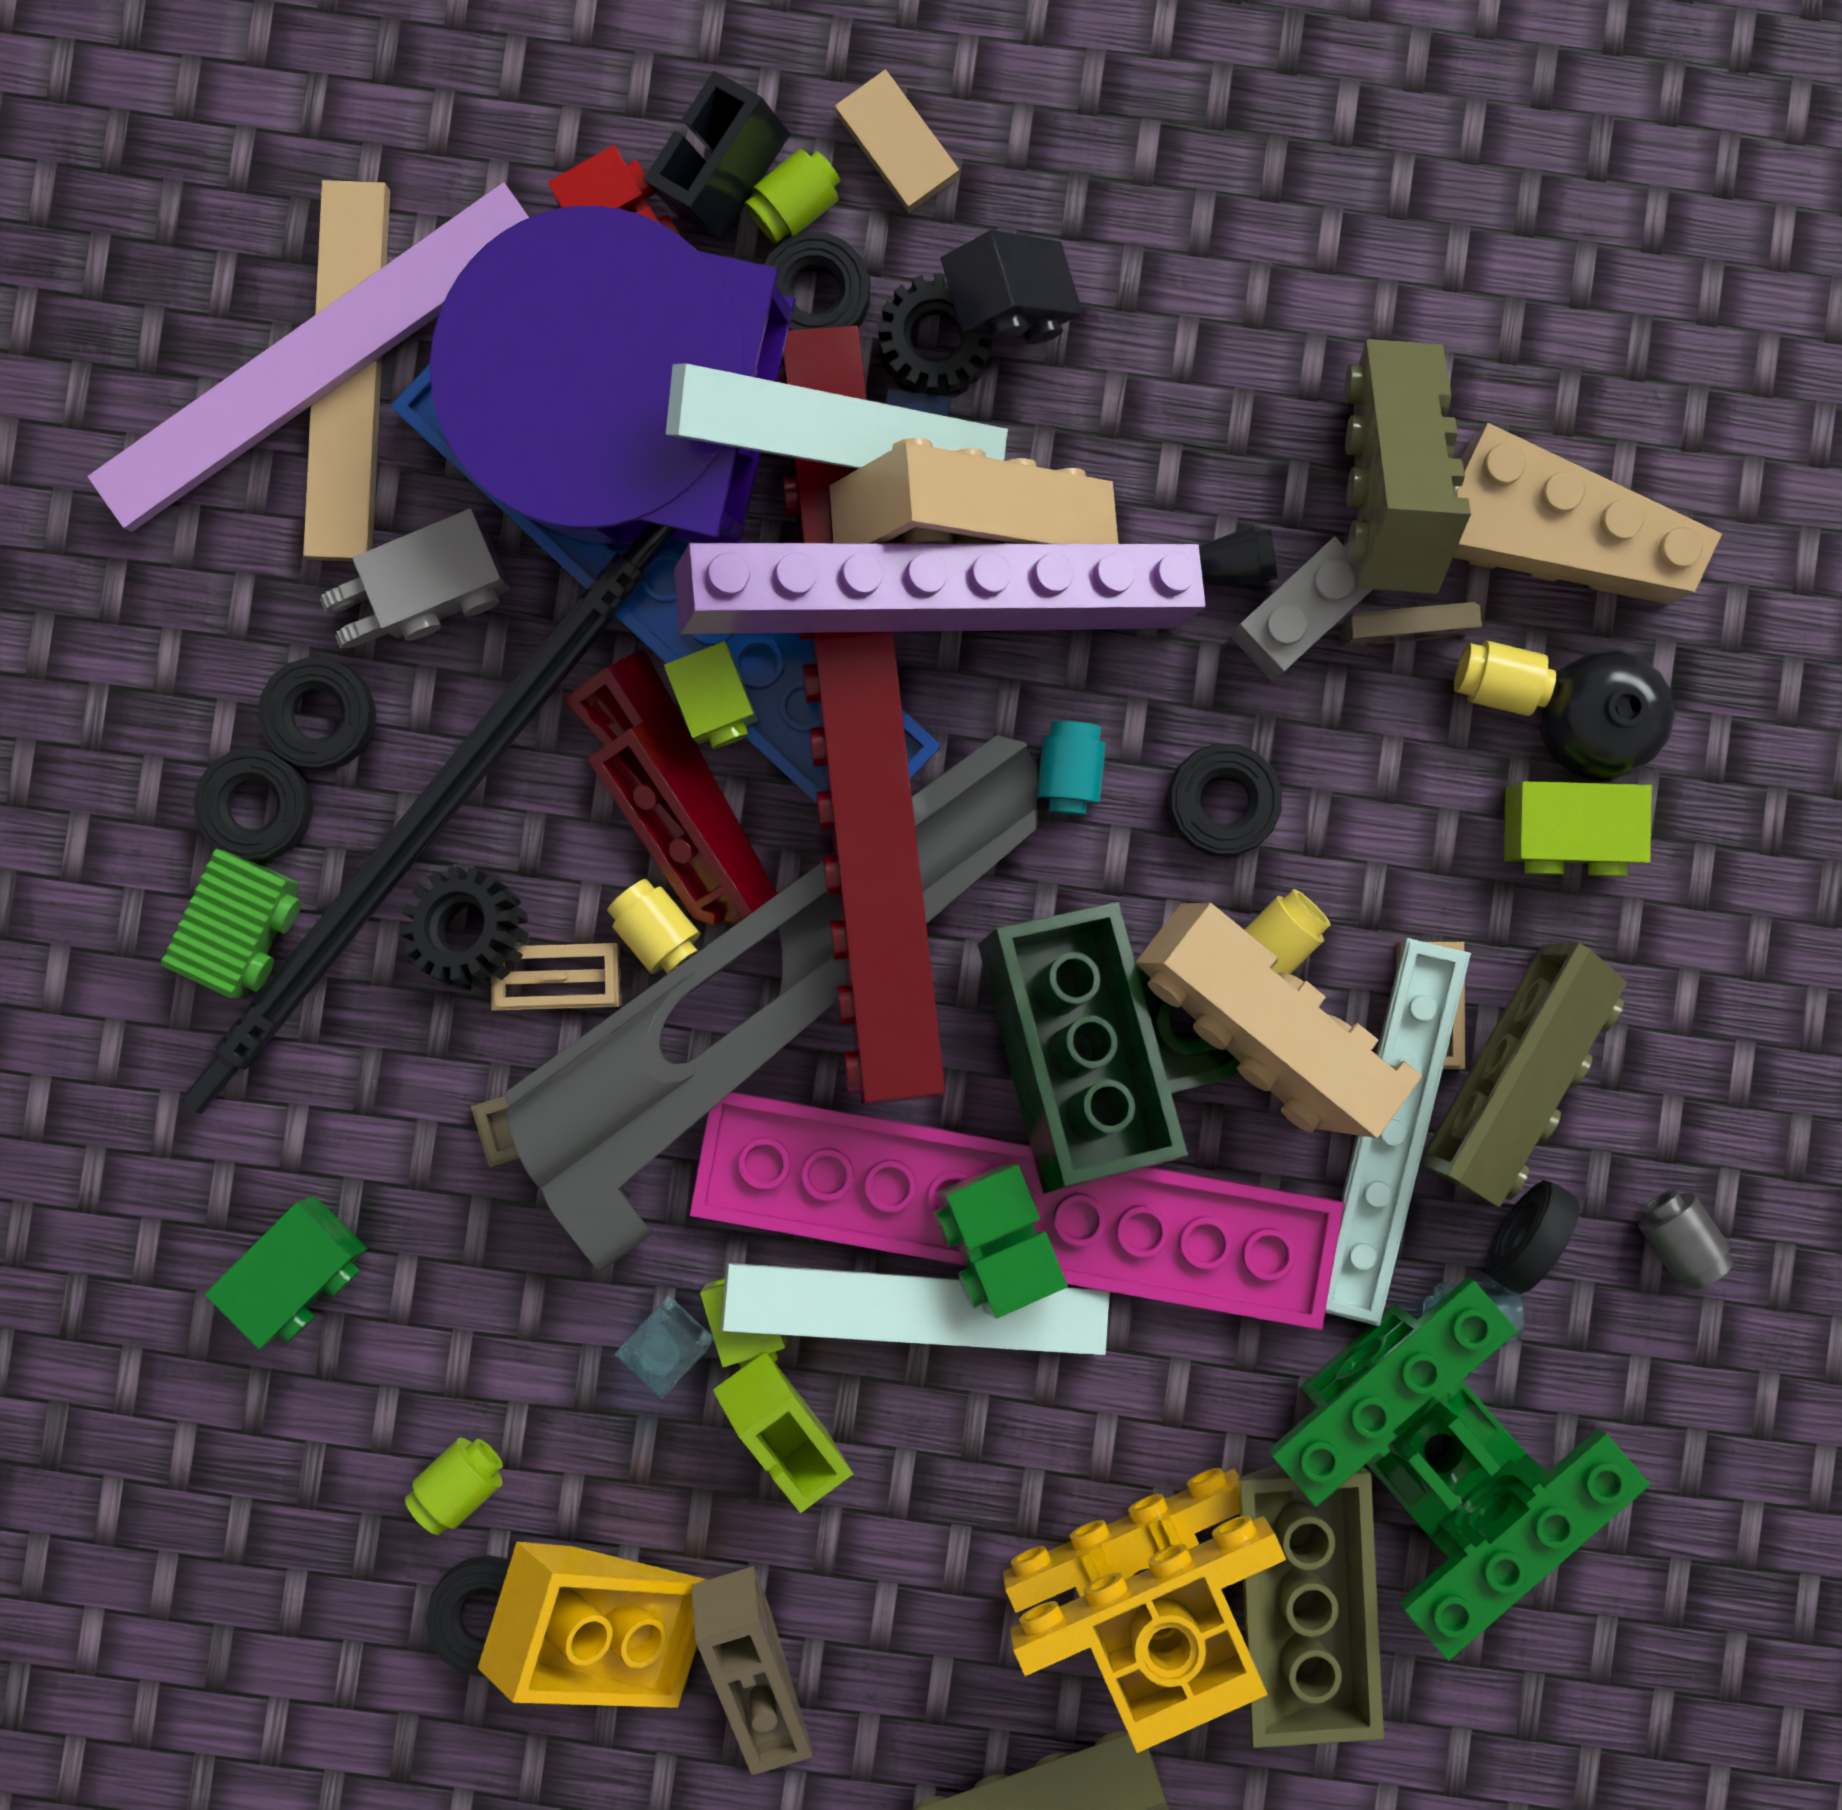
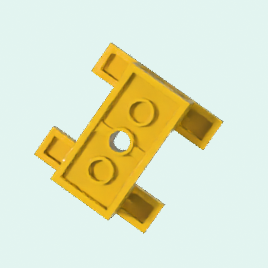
(1158, 1634)

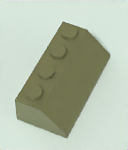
(1525, 1071)
(1314, 1614)
(1092, 1779)

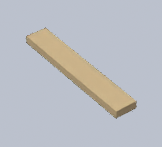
(347, 418)

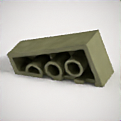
(1403, 467)

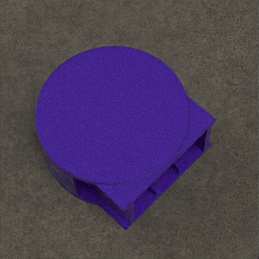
(562, 373)

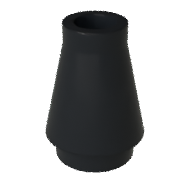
(1239, 559)

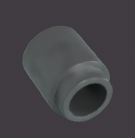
(1686, 1239)

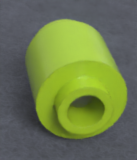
(793, 195)
(454, 1485)

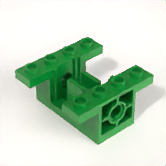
(1481, 1502)

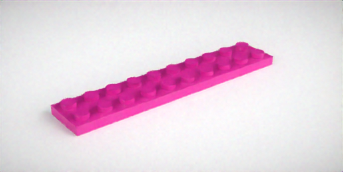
(1125, 1234)

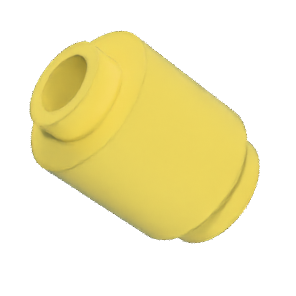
(1504, 677)
(653, 927)
(1289, 929)

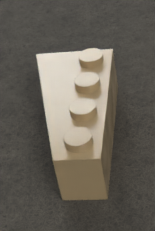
(1574, 525)
(1273, 1025)

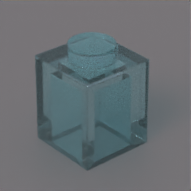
(664, 1346)

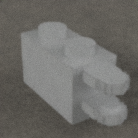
(422, 581)
(1301, 610)

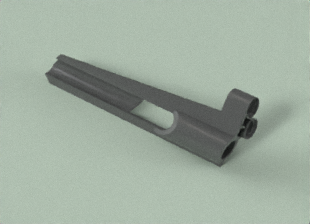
(618, 1103)

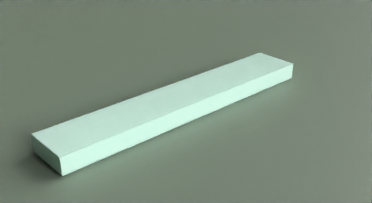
(807, 422)
(1386, 1167)
(905, 1310)

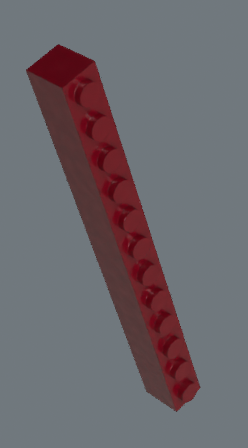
(866, 793)

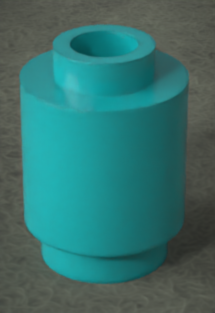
(1071, 767)

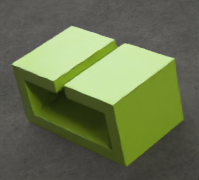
(1577, 825)
(782, 1432)

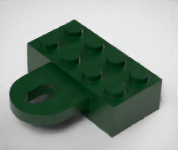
(1091, 1047)

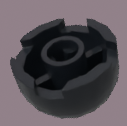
(1607, 715)

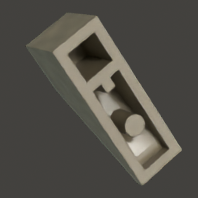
(749, 1670)

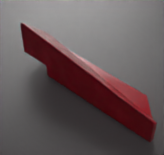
(670, 792)

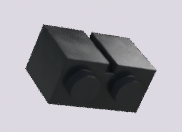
(742, 143)
(1011, 287)

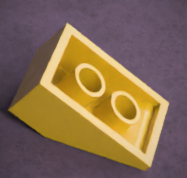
(590, 1630)

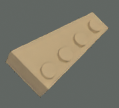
(968, 499)

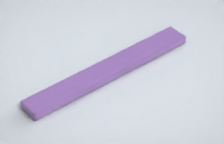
(299, 367)

